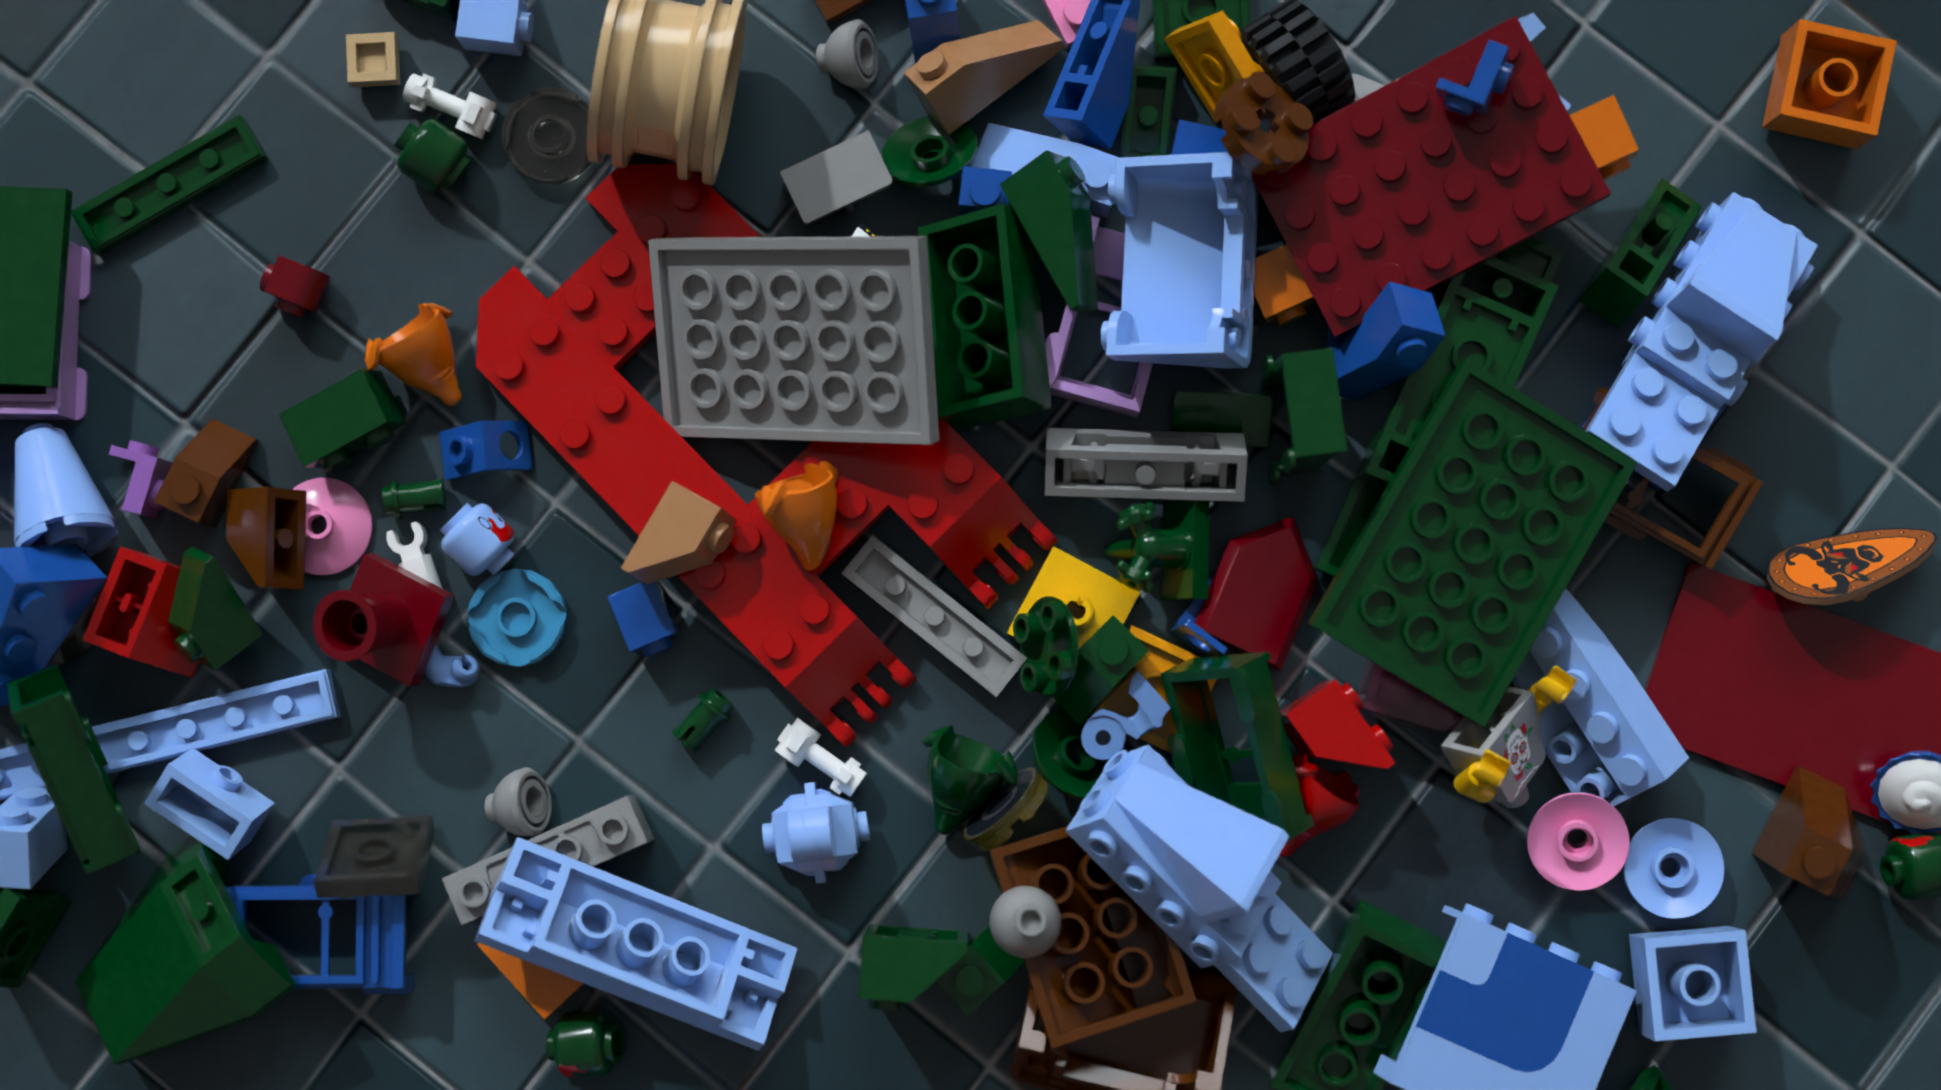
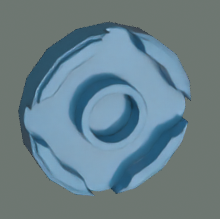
(517, 617)

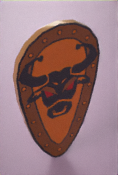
(1847, 564)

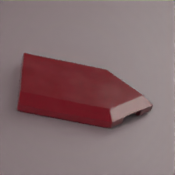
(1260, 592)

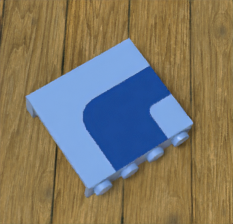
(1509, 1015)

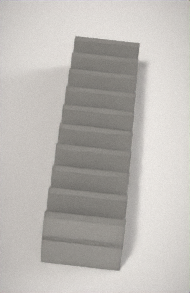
(934, 616)

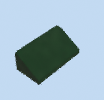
(1224, 414)

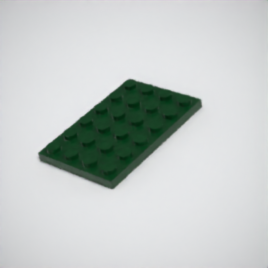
(1472, 543)

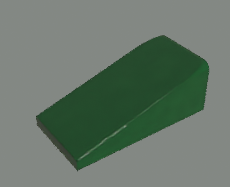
(1150, 112)

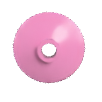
(347, 529)
(1581, 864)

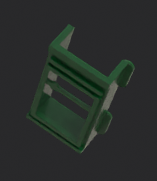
(1311, 407)
(1200, 749)
(72, 768)

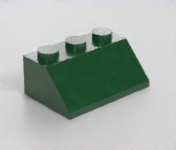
(905, 962)

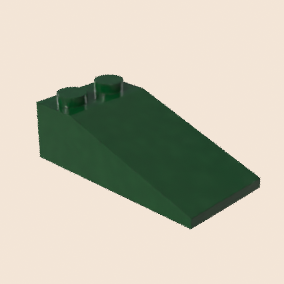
(1361, 1004)

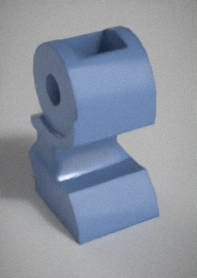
(1106, 729)

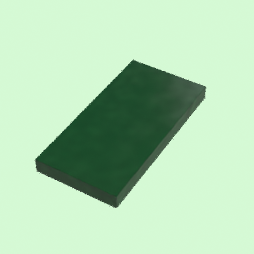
(32, 283)

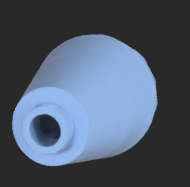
(57, 495)

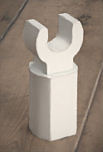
(413, 555)

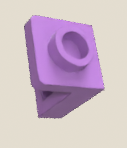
(146, 477)

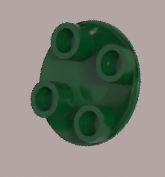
(1050, 644)

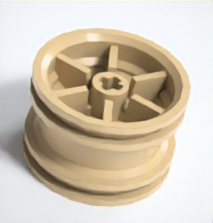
(666, 83)

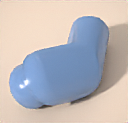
(451, 670)

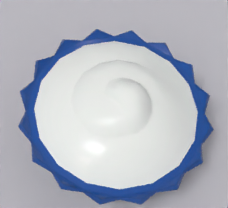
(1910, 792)

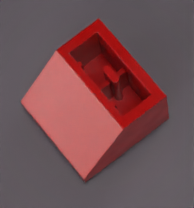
(136, 612)
(1332, 729)

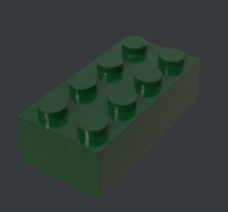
(986, 318)

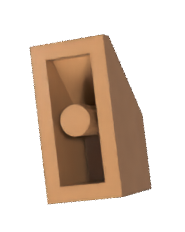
(679, 536)

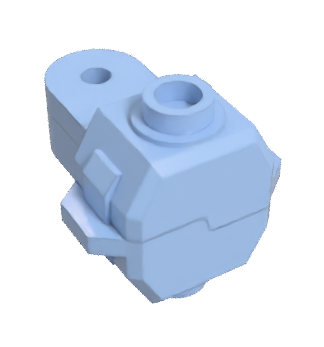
(815, 832)

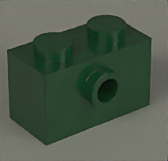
(343, 420)

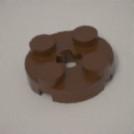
(1257, 101)

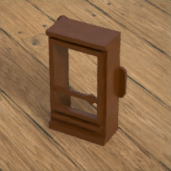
(1724, 526)

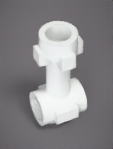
(474, 115)
(799, 743)

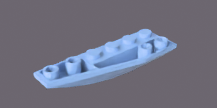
(1607, 729)

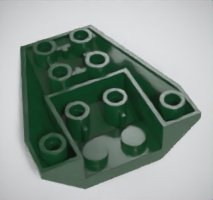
(179, 962)

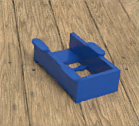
(378, 937)

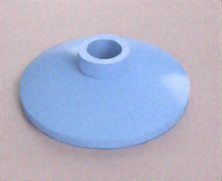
(1697, 872)

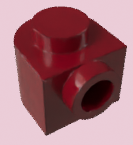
(294, 285)

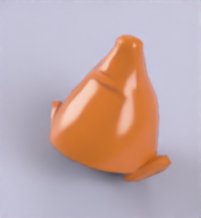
(420, 354)
(803, 511)

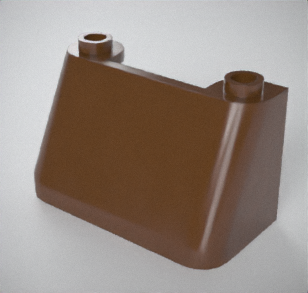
(1160, 1052)

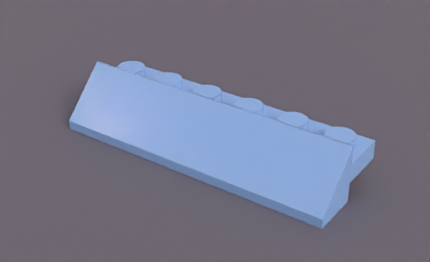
(636, 944)

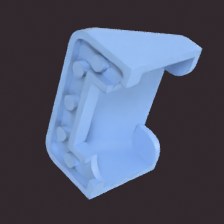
(1185, 261)

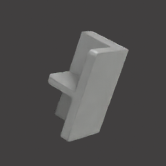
(836, 178)

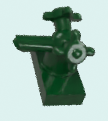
(1177, 549)

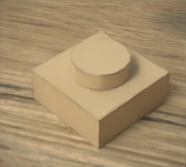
(373, 59)

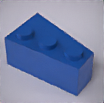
(39, 604)

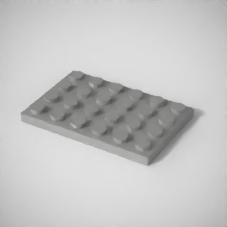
(796, 338)

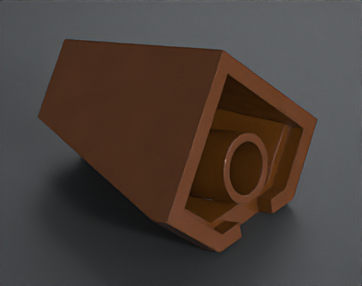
(1813, 835)

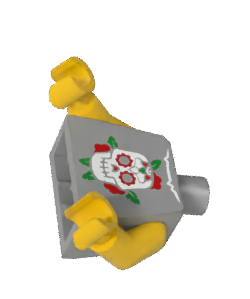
(1508, 751)

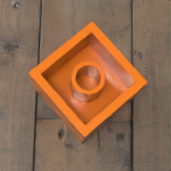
(1829, 84)

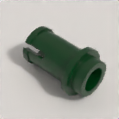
(413, 497)
(703, 719)

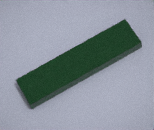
(169, 185)

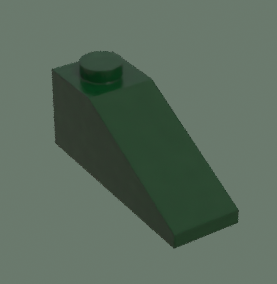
(1058, 220)
(1640, 254)

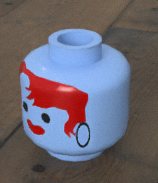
(477, 539)

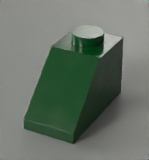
(209, 613)
(1102, 668)
(978, 972)

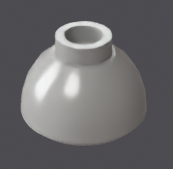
(850, 55)
(520, 803)
(1025, 921)

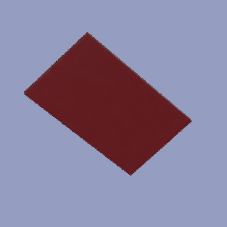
(1791, 686)

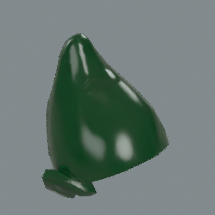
(963, 776)

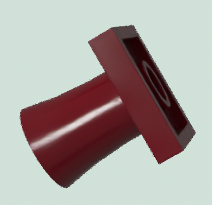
(383, 620)

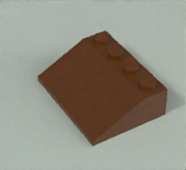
(1109, 953)

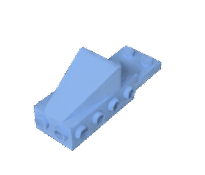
(1702, 336)
(1202, 879)

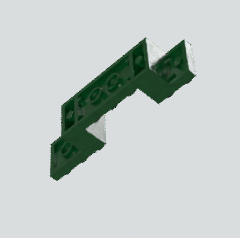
(1487, 319)

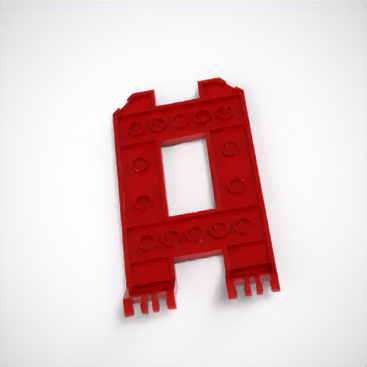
(561, 373)

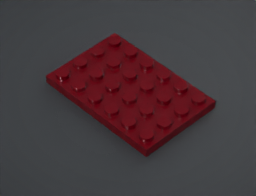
(1428, 193)

